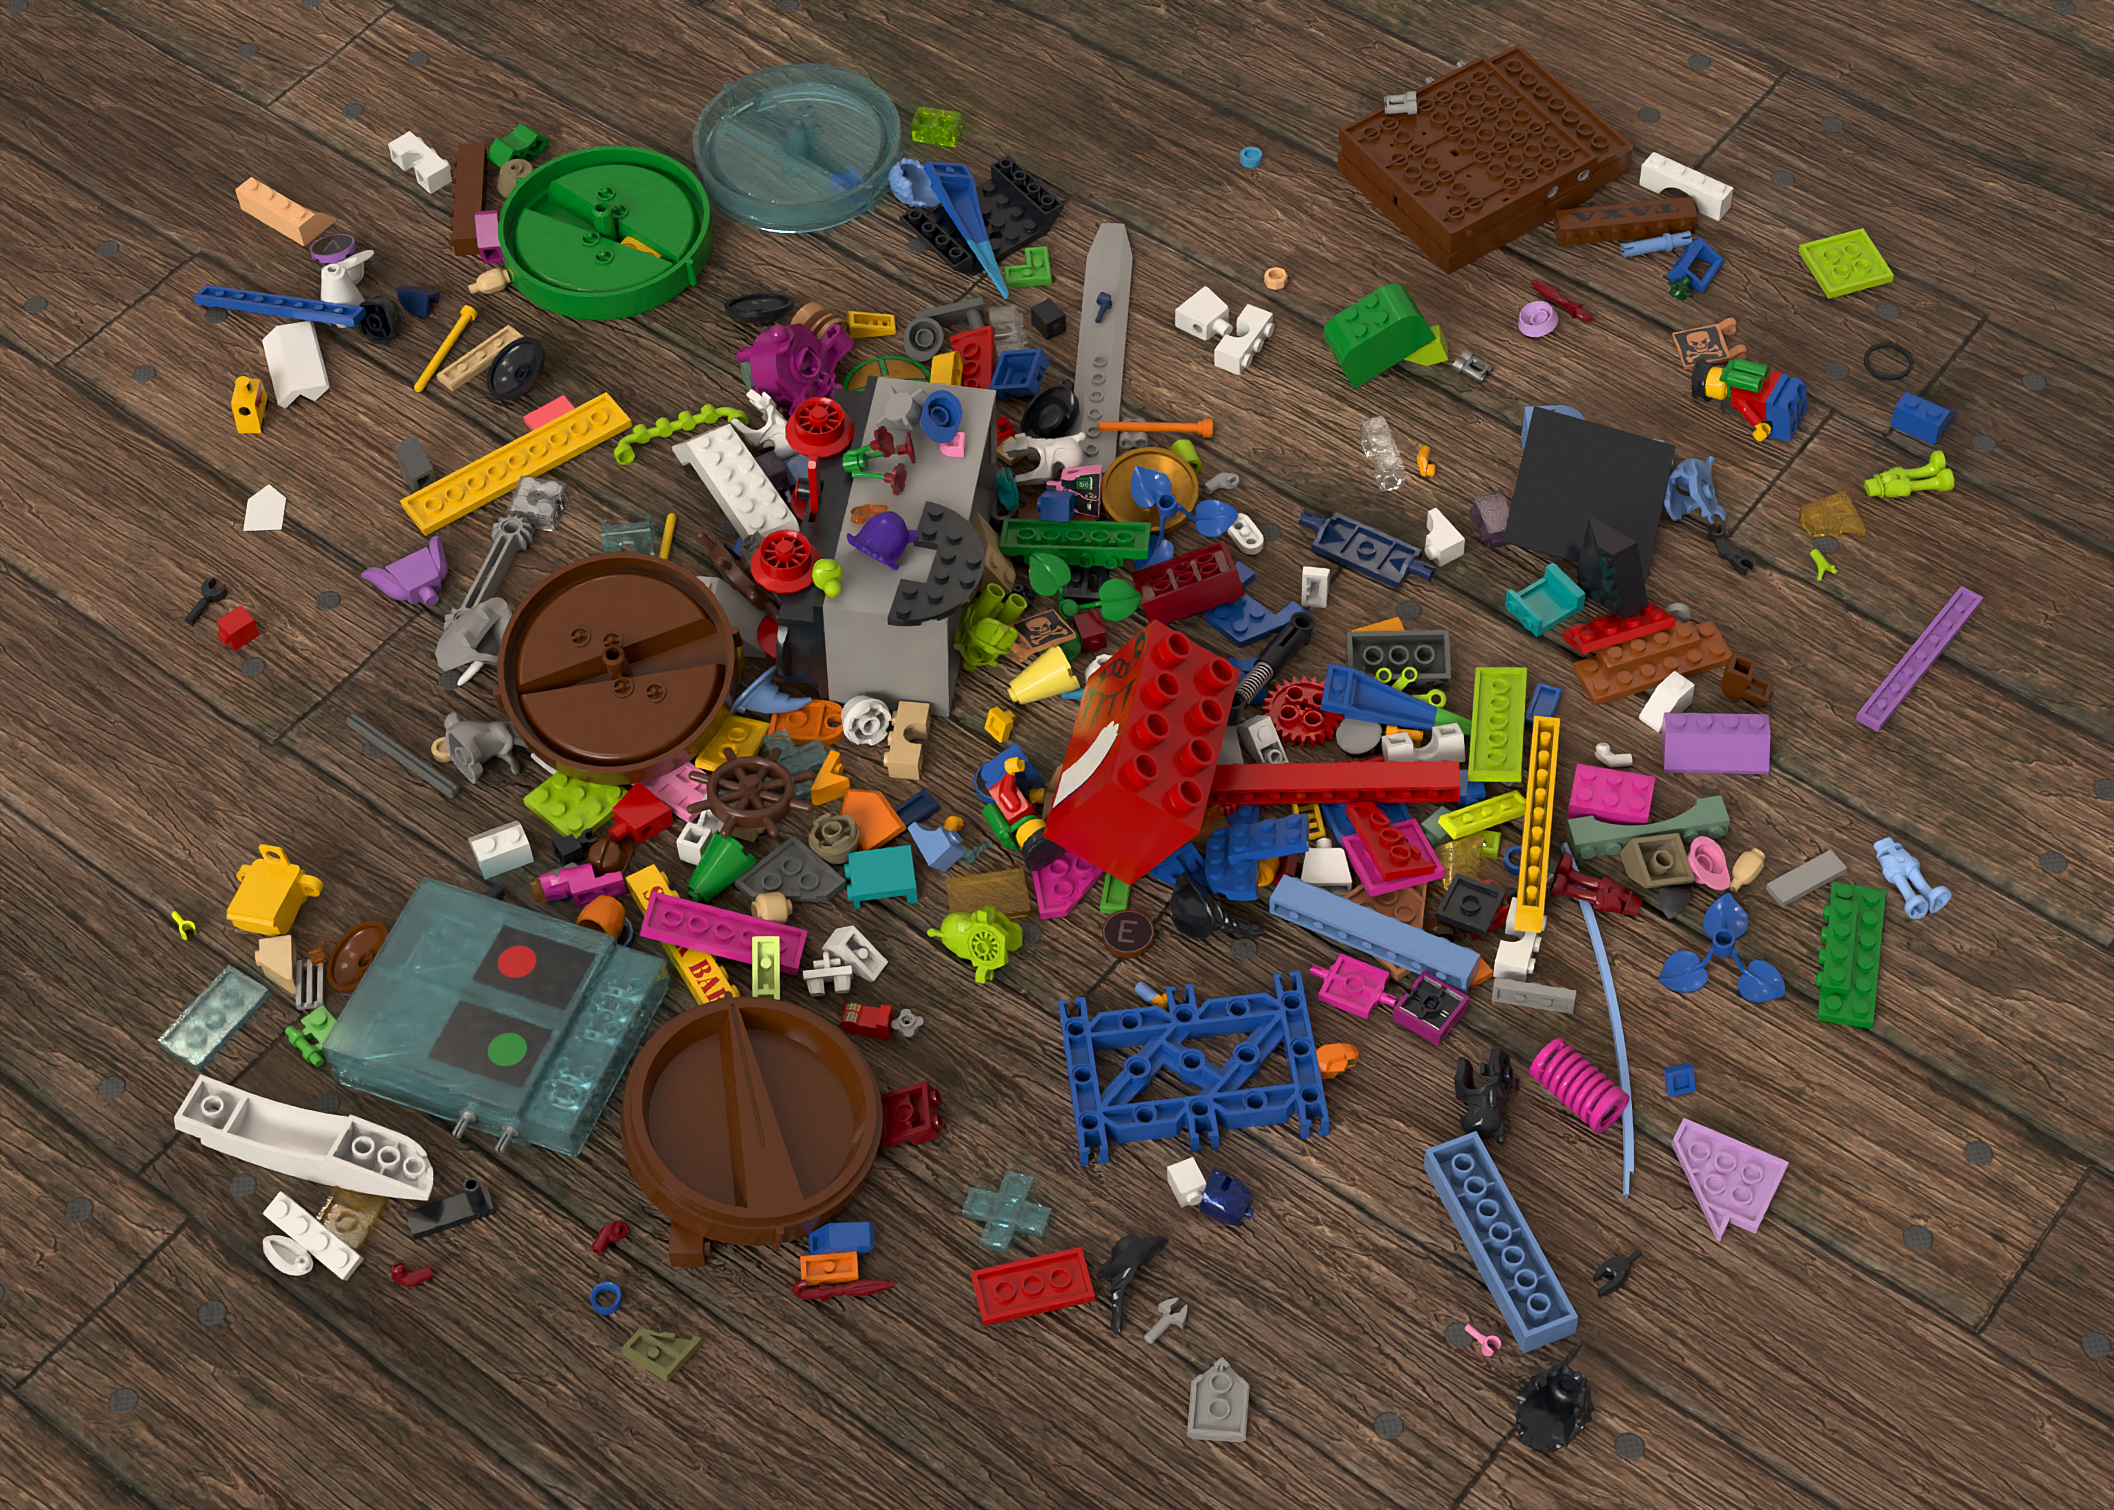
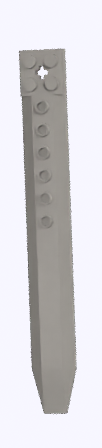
(1103, 343)

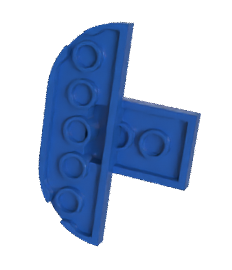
(1236, 850)

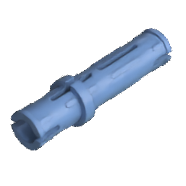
(1664, 242)

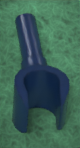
(1105, 302)

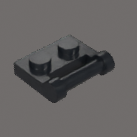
(1078, 585)

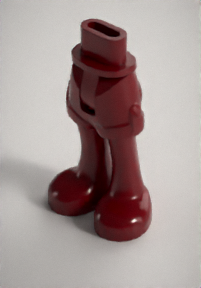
(1605, 892)

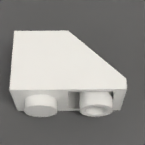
(1262, 740)

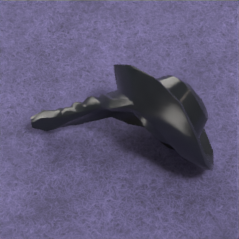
(1051, 412)
(1199, 913)
(1126, 1257)

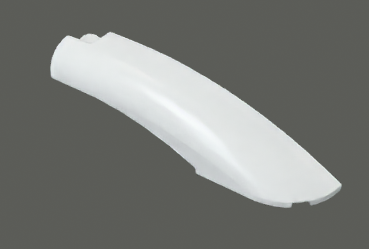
(305, 1142)

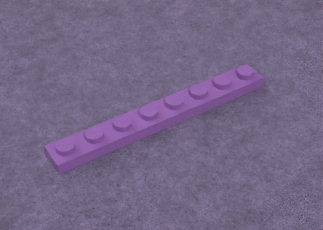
(1919, 659)

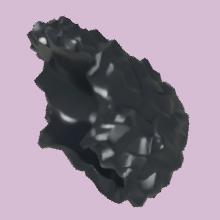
(1553, 1408)

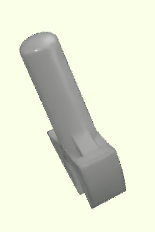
(1167, 1319)

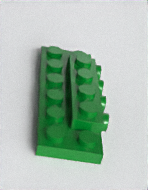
(1077, 541)
(1850, 955)

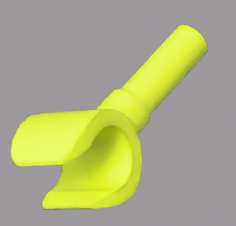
(183, 925)

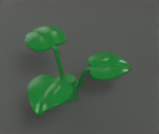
(1050, 572)

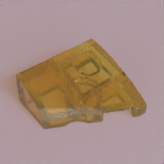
(1831, 517)
(1461, 857)

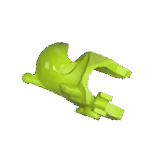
(993, 935)

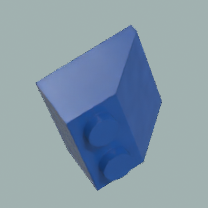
(1921, 417)

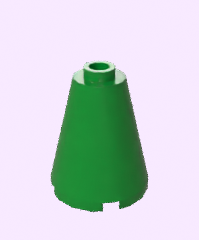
(718, 868)

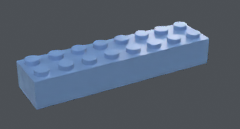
(1500, 1242)

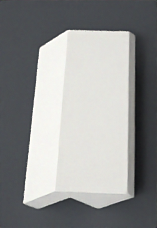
(295, 362)

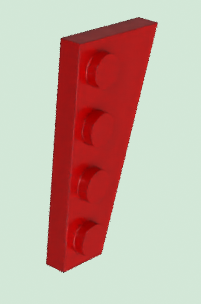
(977, 356)
(1385, 844)

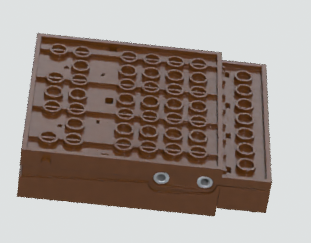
(1482, 157)

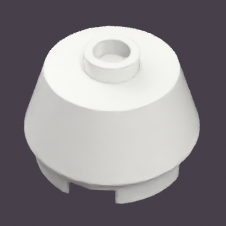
(865, 720)

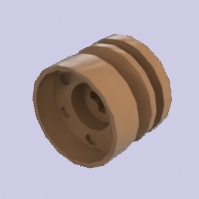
(819, 319)

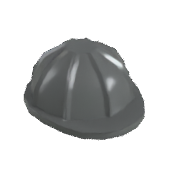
(923, 339)

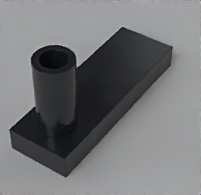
(452, 1211)

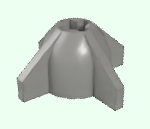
(902, 409)

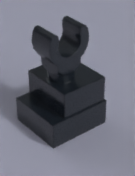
(570, 849)

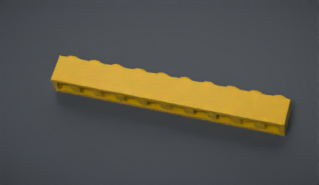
(1537, 825)

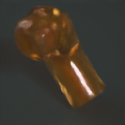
(859, 512)

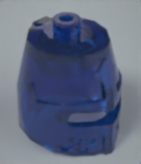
(1226, 1199)

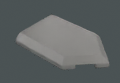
(1218, 1405)

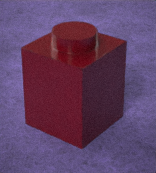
(1090, 631)

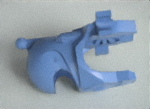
(1695, 477)

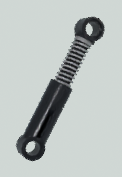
(1271, 662)

